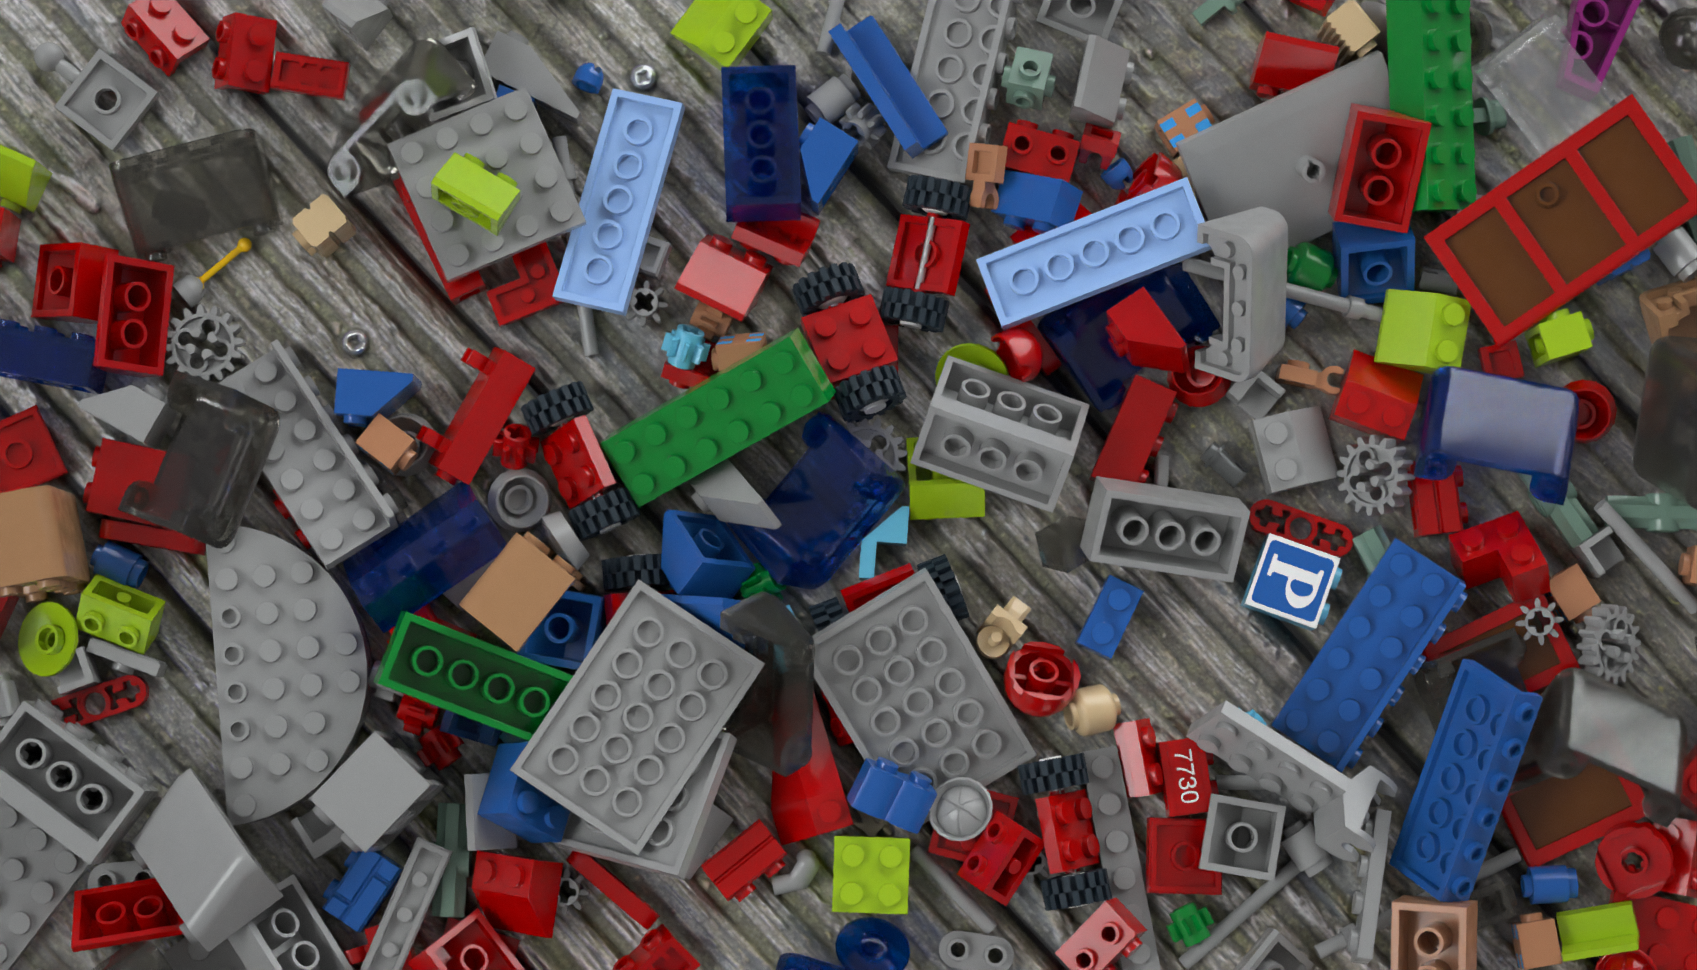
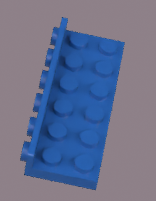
(1370, 655)
(1464, 782)

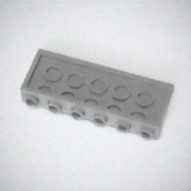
(959, 74)
(313, 463)

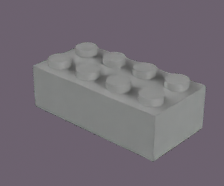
(1164, 529)
(288, 936)

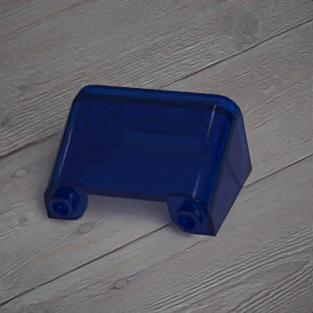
(1081, 339)
(1498, 426)
(823, 506)

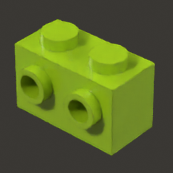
(1559, 337)
(119, 614)

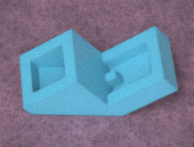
(890, 532)

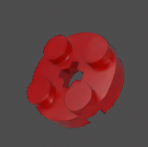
(1626, 878)

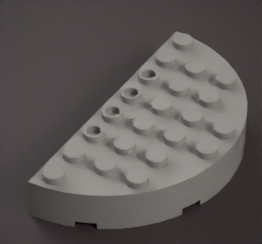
(286, 672)

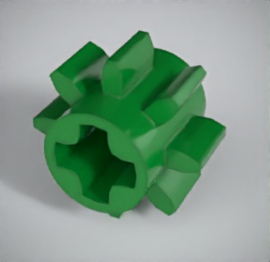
(760, 581)
(1189, 924)

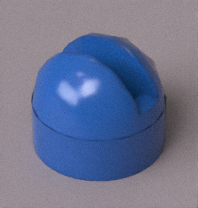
(588, 78)
(1117, 172)

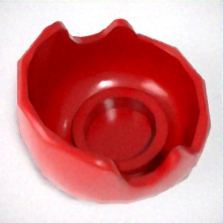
(1020, 352)

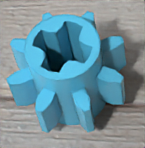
(685, 347)

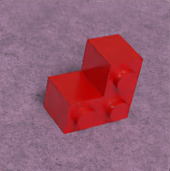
(1501, 550)

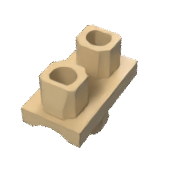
(1002, 629)

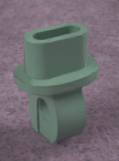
(1211, 8)
(1488, 116)

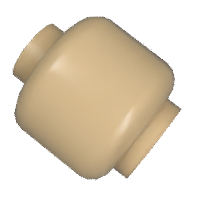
(1092, 710)

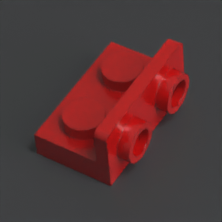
(658, 952)

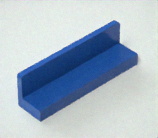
(890, 85)

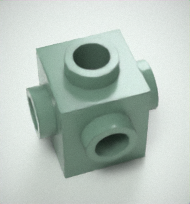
(1029, 78)

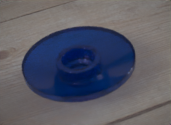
(858, 952)

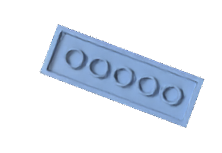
(619, 201)
(1093, 254)

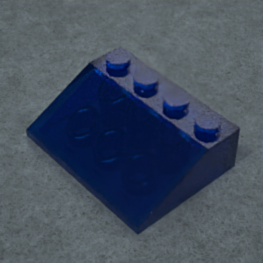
(424, 556)

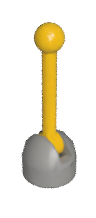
(192, 288)

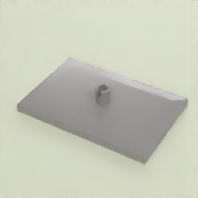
(1284, 149)
(917, 688)
(637, 717)

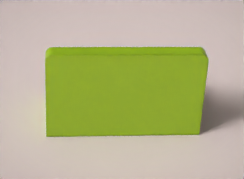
(1598, 930)

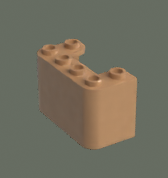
(41, 544)
(520, 589)

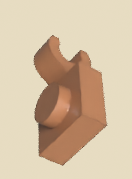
(985, 167)
(1298, 374)

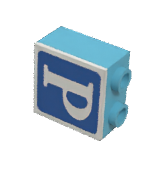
(1292, 582)

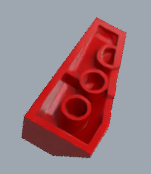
(813, 796)

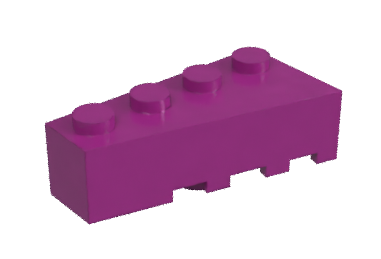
(1598, 30)

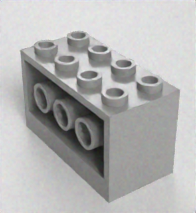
(1000, 434)
(376, 793)
(63, 808)

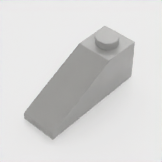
(359, 19)
(517, 65)
(731, 497)

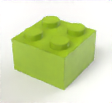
(871, 874)

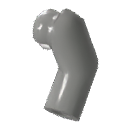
(801, 875)

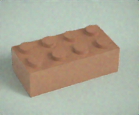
(1433, 934)

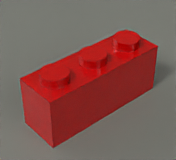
(1136, 431)

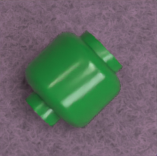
(1311, 266)

